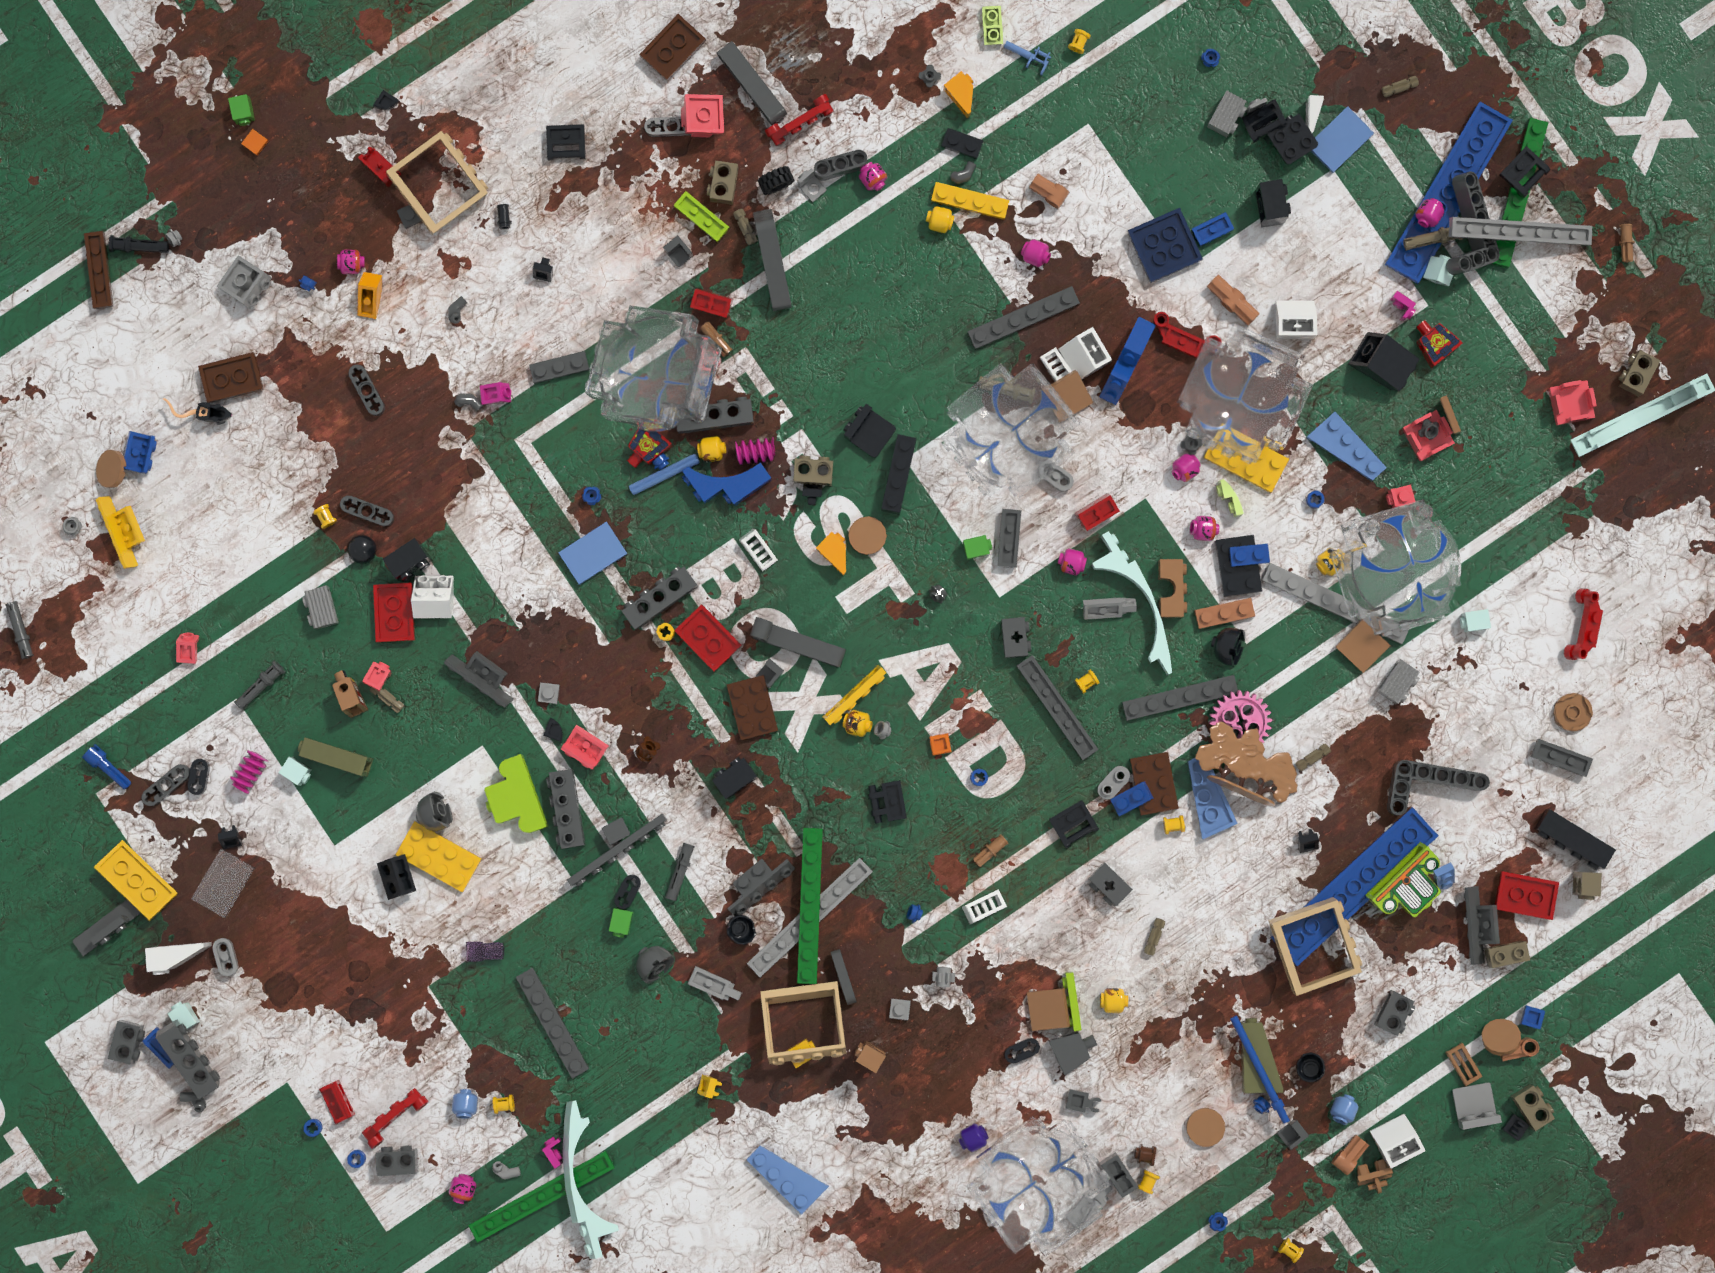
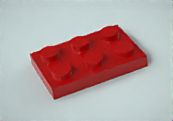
(393, 612)
(708, 638)
(1526, 895)

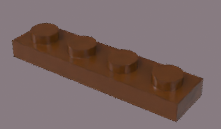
(98, 269)

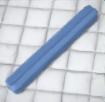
(663, 474)

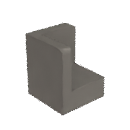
(678, 251)
(771, 672)
(616, 831)
(1292, 1134)

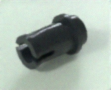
(503, 216)

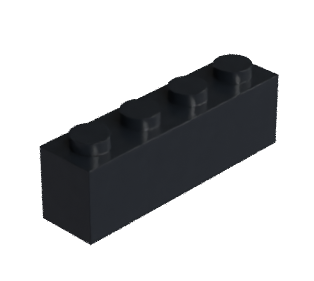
(898, 474)
(1574, 839)

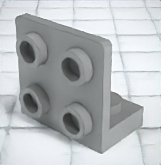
(1475, 1106)

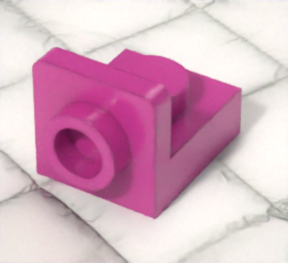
(1402, 302)
(495, 393)
(553, 1156)

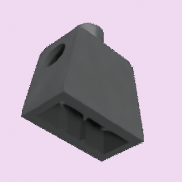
(1072, 1050)

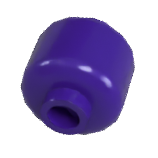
(973, 1137)

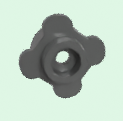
(924, 76)
(1432, 432)
(1192, 449)
(937, 593)

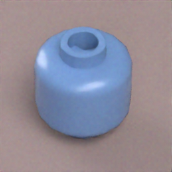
(464, 1104)
(1344, 1109)

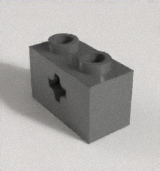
(1009, 628)
(1120, 887)

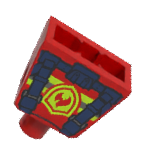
(1436, 342)
(647, 447)

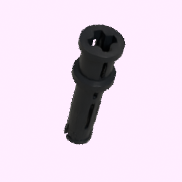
(129, 244)

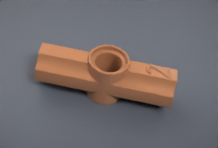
(1233, 300)

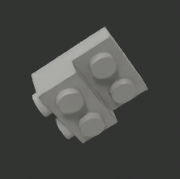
(244, 282)

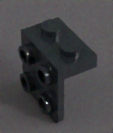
(1292, 140)
(869, 431)

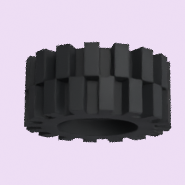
(775, 180)

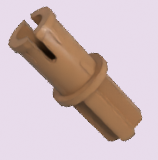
(1626, 242)
(710, 331)
(990, 850)

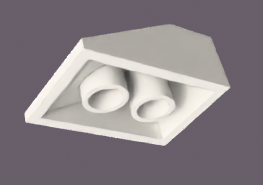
(164, 958)

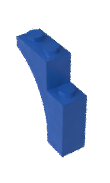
(1127, 361)
(735, 487)

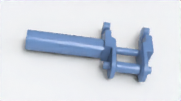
(1028, 55)

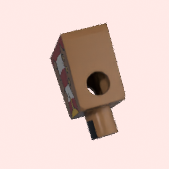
(348, 695)

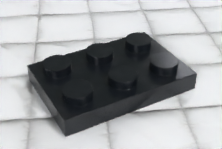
(1237, 579)

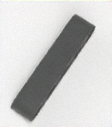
(751, 83)

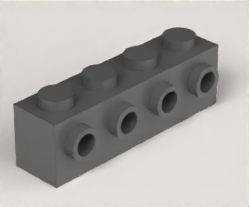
(567, 808)

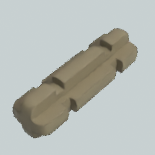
(1400, 86)
(745, 226)
(388, 699)
(1313, 757)
(1154, 936)

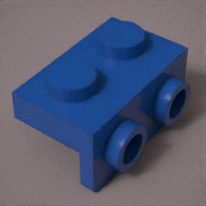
(138, 452)

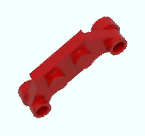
(822, 107)
(1178, 338)
(1589, 625)
(373, 1134)

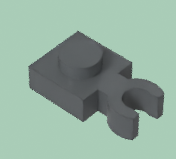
(1079, 1101)

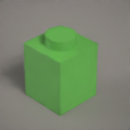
(241, 109)
(977, 547)
(621, 922)

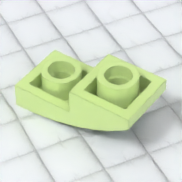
(992, 25)
(1226, 492)

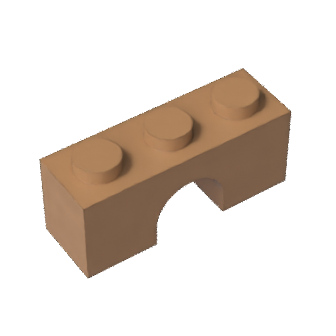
(1173, 571)
(869, 1056)

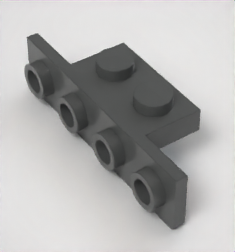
(483, 675)
(757, 883)
(1482, 925)
(102, 930)

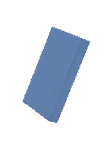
(1341, 139)
(593, 553)

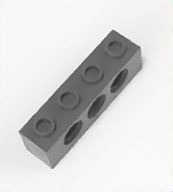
(744, 417)
(639, 619)
(200, 1085)

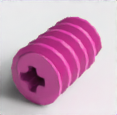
(755, 451)
(248, 771)

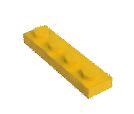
(970, 200)
(849, 700)

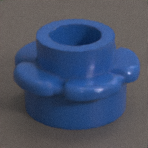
(1210, 53)
(307, 283)
(661, 462)
(586, 496)
(914, 913)
(1261, 1105)
(1223, 1222)

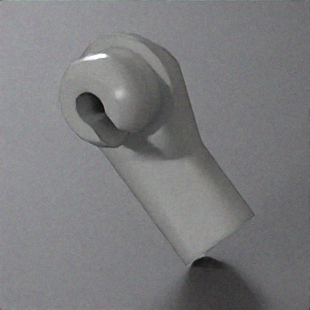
(504, 1172)

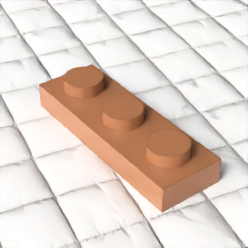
(1224, 613)

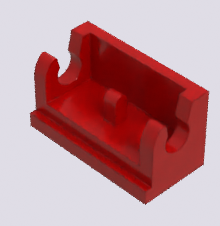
(377, 165)
(711, 302)
(1097, 512)
(337, 1101)

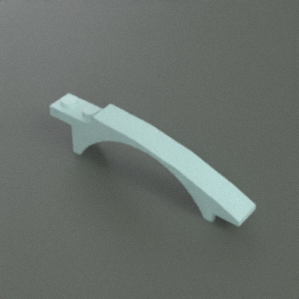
(1642, 415)
(1117, 563)
(591, 1224)

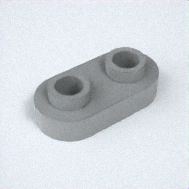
(1055, 477)
(1113, 782)
(225, 957)

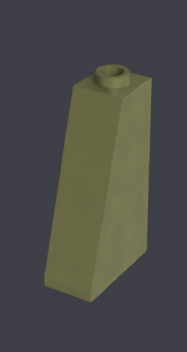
(335, 757)
(1250, 1079)

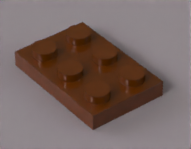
(672, 47)
(231, 377)
(752, 707)
(1158, 776)

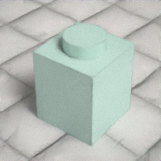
(1437, 271)
(1475, 620)
(295, 771)
(184, 1014)

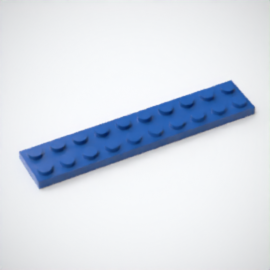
(1469, 153)
(1355, 882)

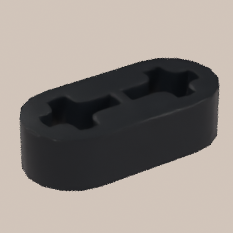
(203, 778)
(631, 894)
(1024, 1054)

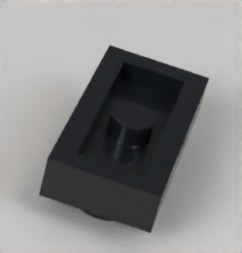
(962, 143)

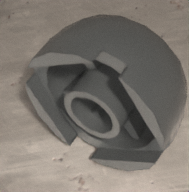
(433, 813)
(652, 962)

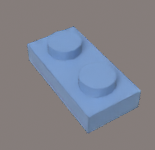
(1444, 876)

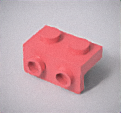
(584, 747)

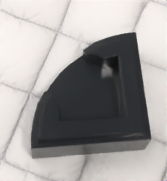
(385, 101)
(554, 730)

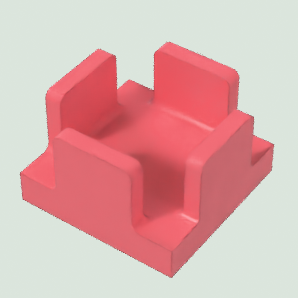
(702, 115)
(1572, 402)
(1422, 445)

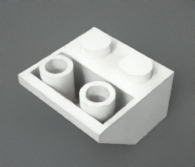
(1296, 320)
(1085, 353)
(433, 596)
(1397, 1141)

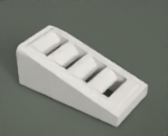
(1313, 108)
(1049, 355)
(748, 536)
(969, 913)

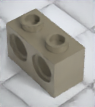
(727, 182)
(1642, 375)
(813, 476)
(1586, 885)
(1507, 954)
(1529, 1110)

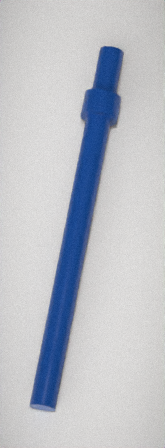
(1277, 1103)

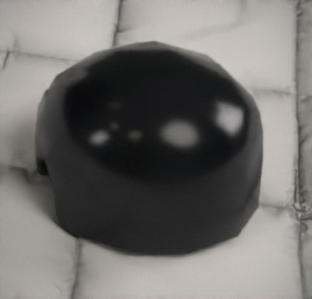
(361, 549)
(741, 929)
(1310, 1067)

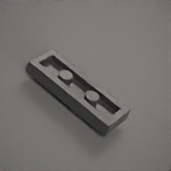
(559, 367)
(1009, 538)
(1561, 757)

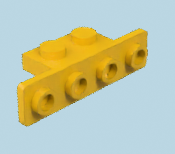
(122, 529)

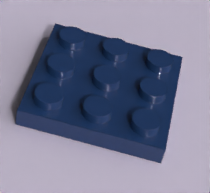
(1165, 245)

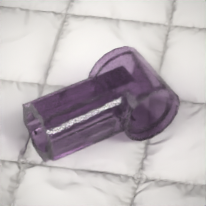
(484, 951)

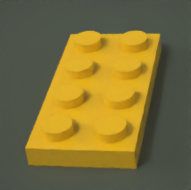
(1263, 473)
(439, 856)
(135, 880)

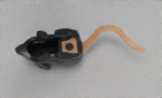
(206, 412)

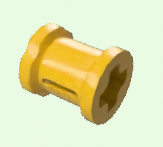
(1079, 41)
(325, 516)
(662, 627)
(1087, 681)
(1174, 824)
(503, 1104)
(1148, 1181)
(1291, 1250)

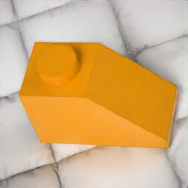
(960, 91)
(369, 295)
(834, 551)

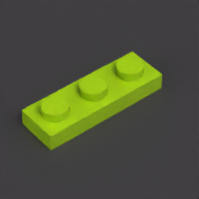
(701, 216)
(1072, 1003)

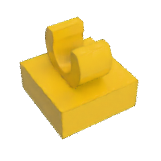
(707, 1086)

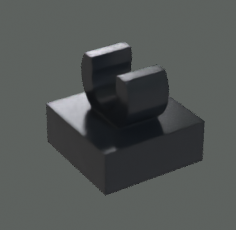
(543, 270)
(812, 492)
(229, 839)
(1308, 842)
(1515, 1127)

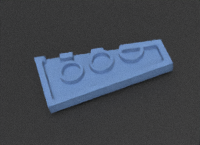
(1346, 446)
(1211, 804)
(791, 1182)

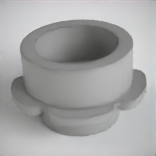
(173, 237)
(67, 526)
(882, 729)

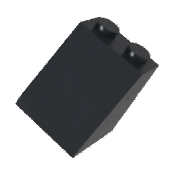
(1384, 361)

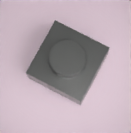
(408, 216)

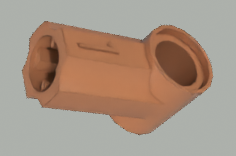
(1053, 193)
(1520, 1052)
(1347, 1158)

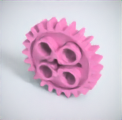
(1256, 715)

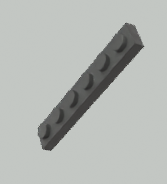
(1023, 317)
(1179, 697)
(1057, 707)
(611, 855)
(552, 1022)

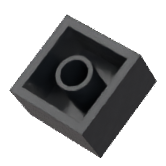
(1272, 203)
(408, 560)
(734, 778)

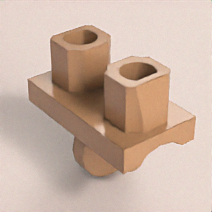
(1382, 1172)

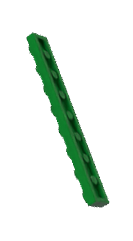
(1515, 204)
(810, 905)
(539, 1197)

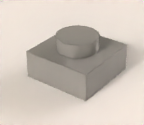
(548, 693)
(899, 1009)

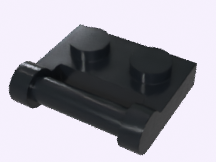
(1263, 116)
(565, 135)
(1520, 167)
(1070, 818)

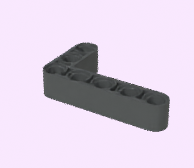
(1472, 206)
(772, 259)
(797, 643)
(1431, 777)

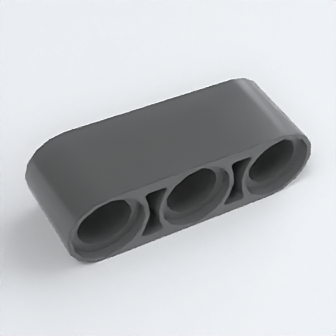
(833, 171)

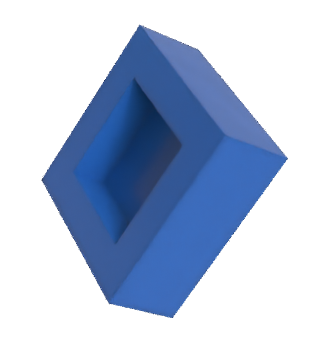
(1532, 1017)

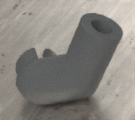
(965, 175)
(454, 310)

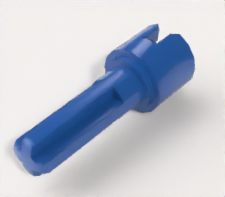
(97, 758)

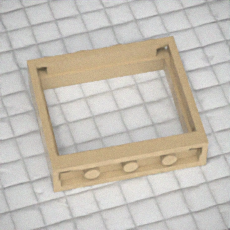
(413, 202)
(1275, 925)
(796, 994)

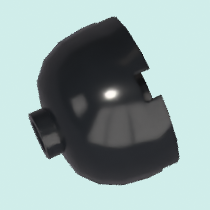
(1228, 645)

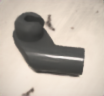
(463, 398)
(199, 1104)

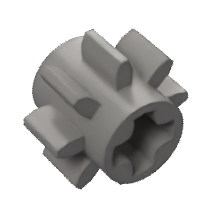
(943, 977)

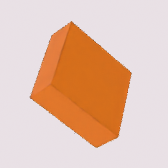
(255, 142)
(940, 744)

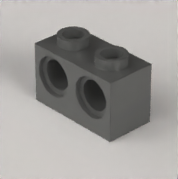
(1389, 1010)
(121, 1040)
(397, 1166)
(1119, 1175)

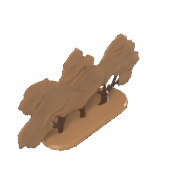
(1246, 760)

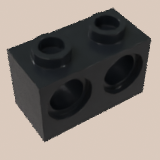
(396, 877)

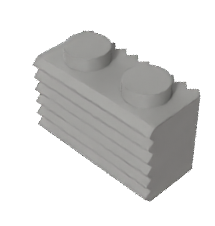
(1226, 114)
(320, 607)
(1398, 682)

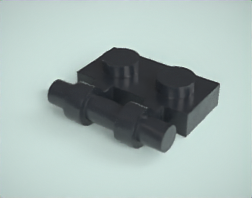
(893, 802)

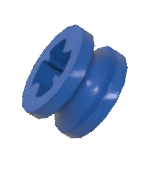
(1314, 505)
(979, 783)
(316, 1132)
(362, 1159)

